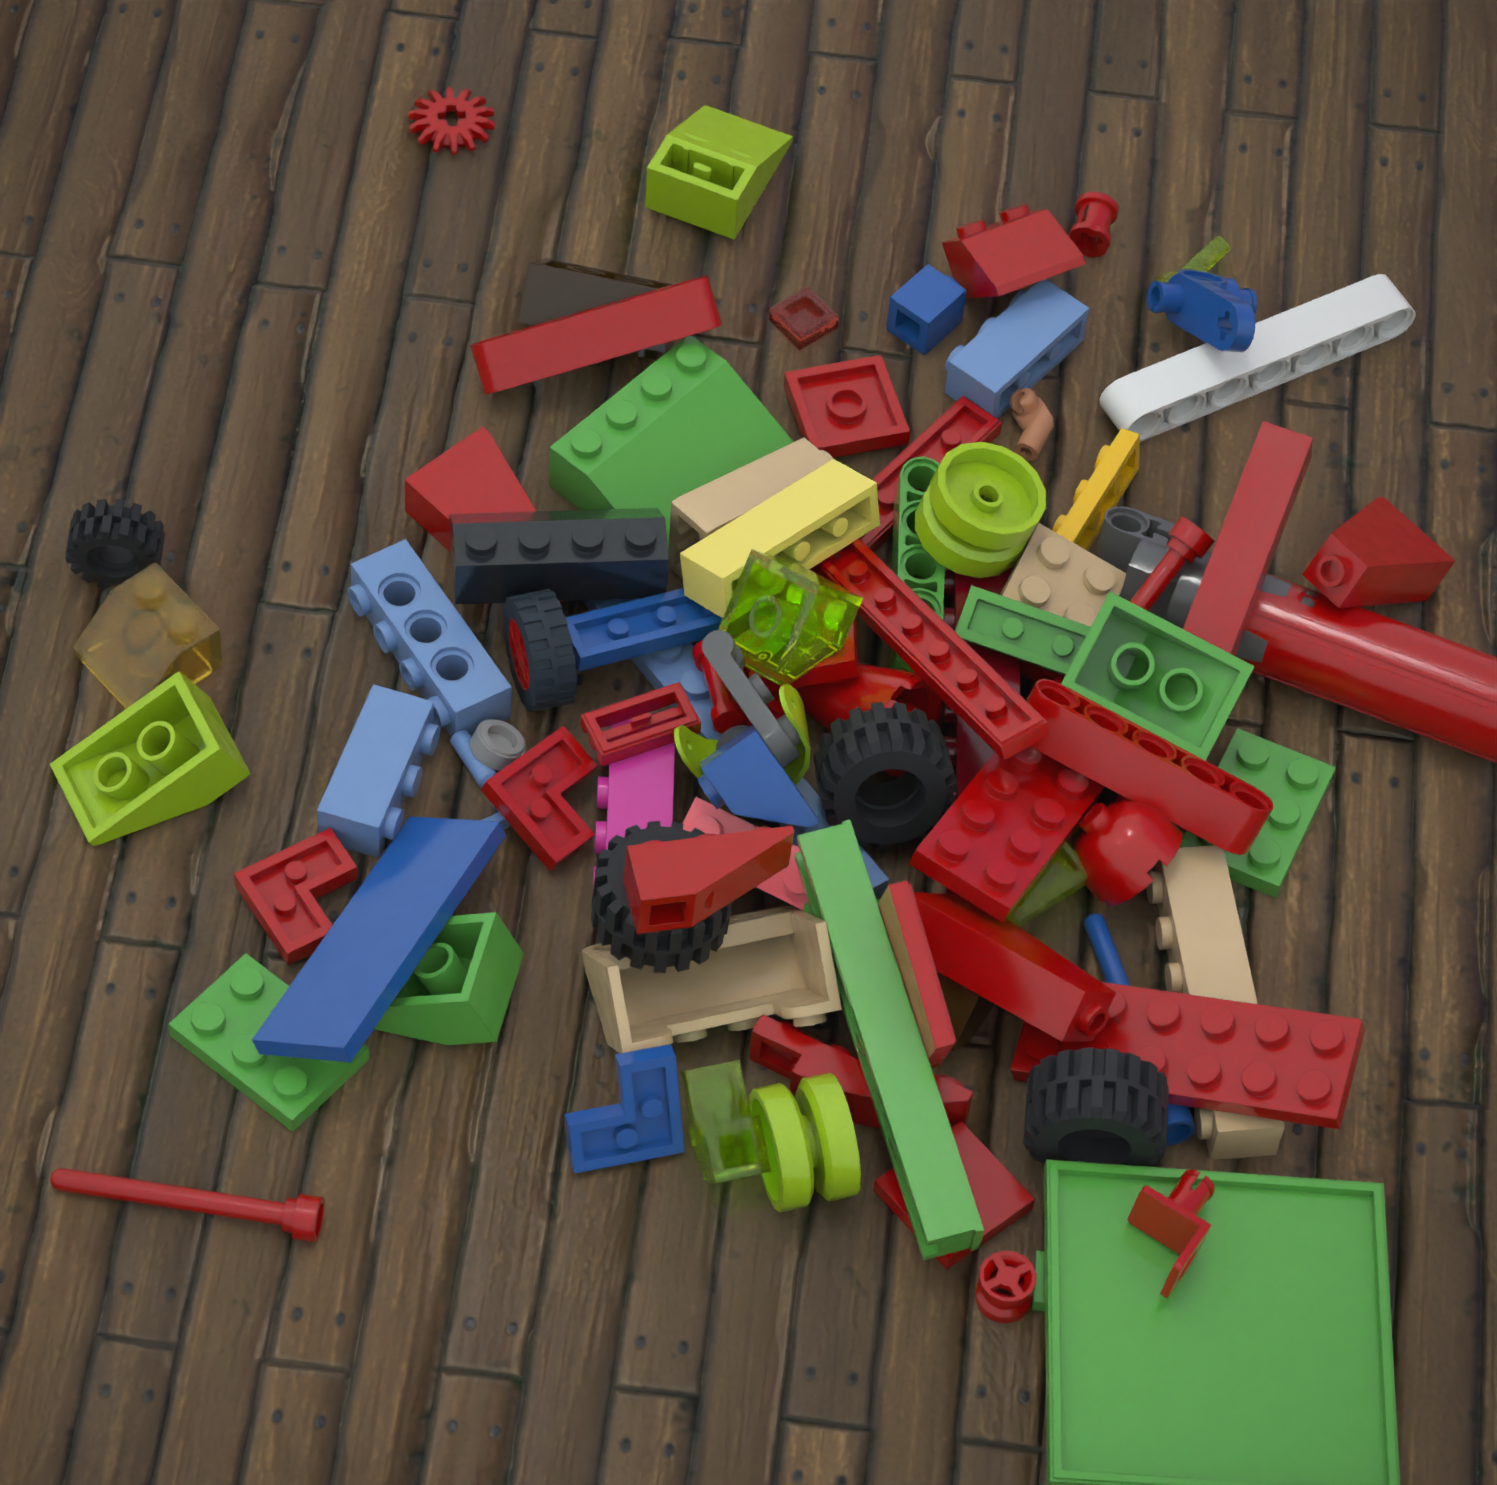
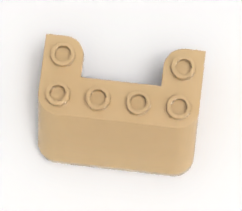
(766, 966)

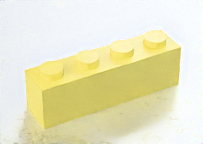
(797, 524)

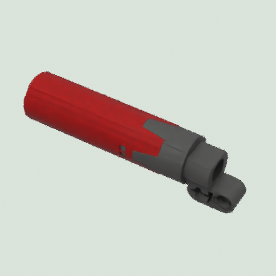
(1329, 650)

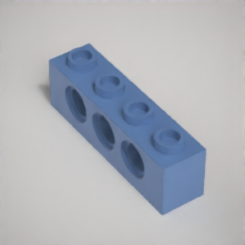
(413, 609)

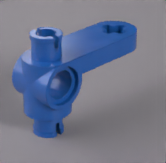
(1207, 308)

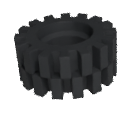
(113, 542)

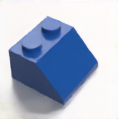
(753, 782)

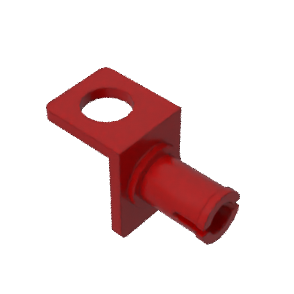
(1175, 1221)

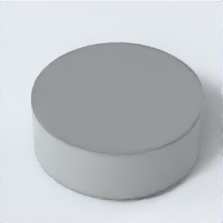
(497, 744)

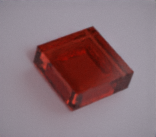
(803, 318)

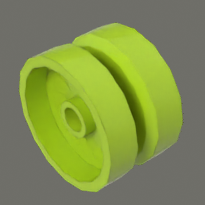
(980, 509)
(807, 1142)

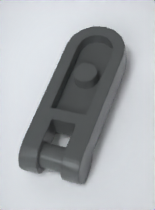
(751, 696)

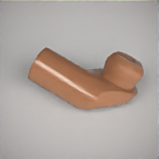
(1034, 422)

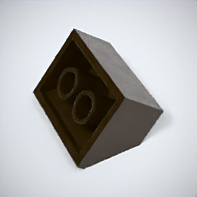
(565, 288)

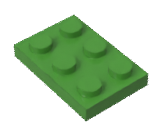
(1296, 789)
(220, 1033)

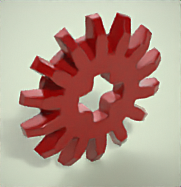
(451, 136)

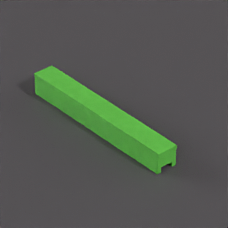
(889, 1044)

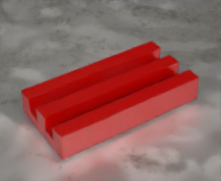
(645, 730)

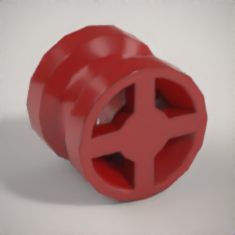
(1012, 1273)

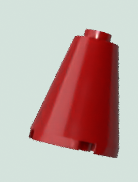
(874, 685)

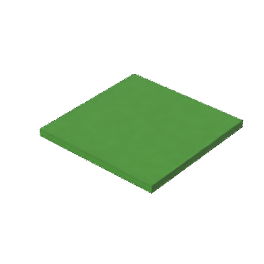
(1255, 1364)

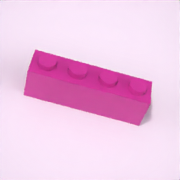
(635, 793)

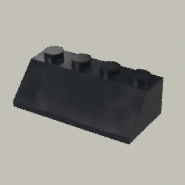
(570, 552)

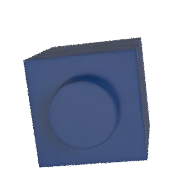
(926, 309)

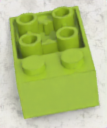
(714, 170)

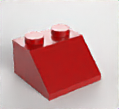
(1010, 252)

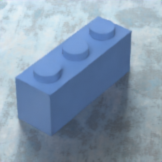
(1016, 347)
(378, 770)

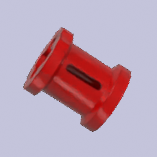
(1094, 224)

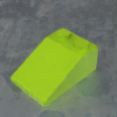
(150, 763)

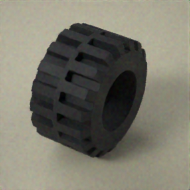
(879, 742)
(614, 918)
(1096, 1109)

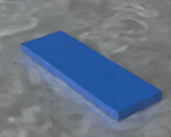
(379, 939)

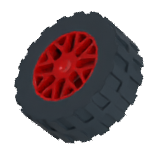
(539, 650)

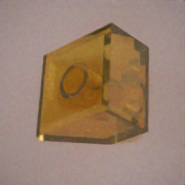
(146, 636)

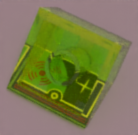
(787, 617)

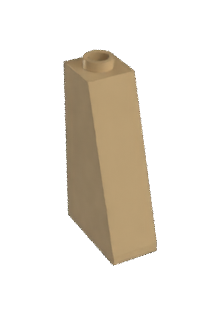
(733, 494)

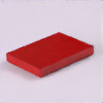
(917, 970)

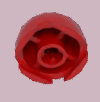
(1121, 846)

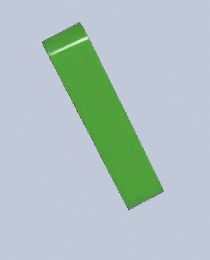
(908, 553)

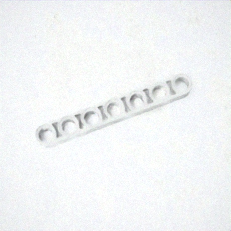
(1281, 350)

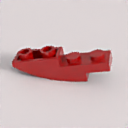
(797, 1056)

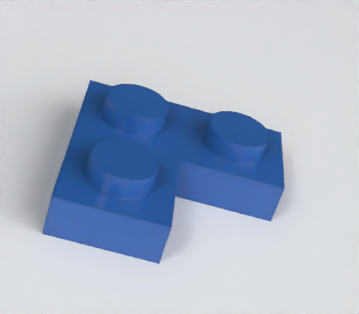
(641, 1125)

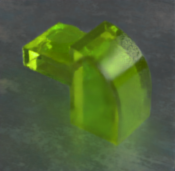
(723, 1131)

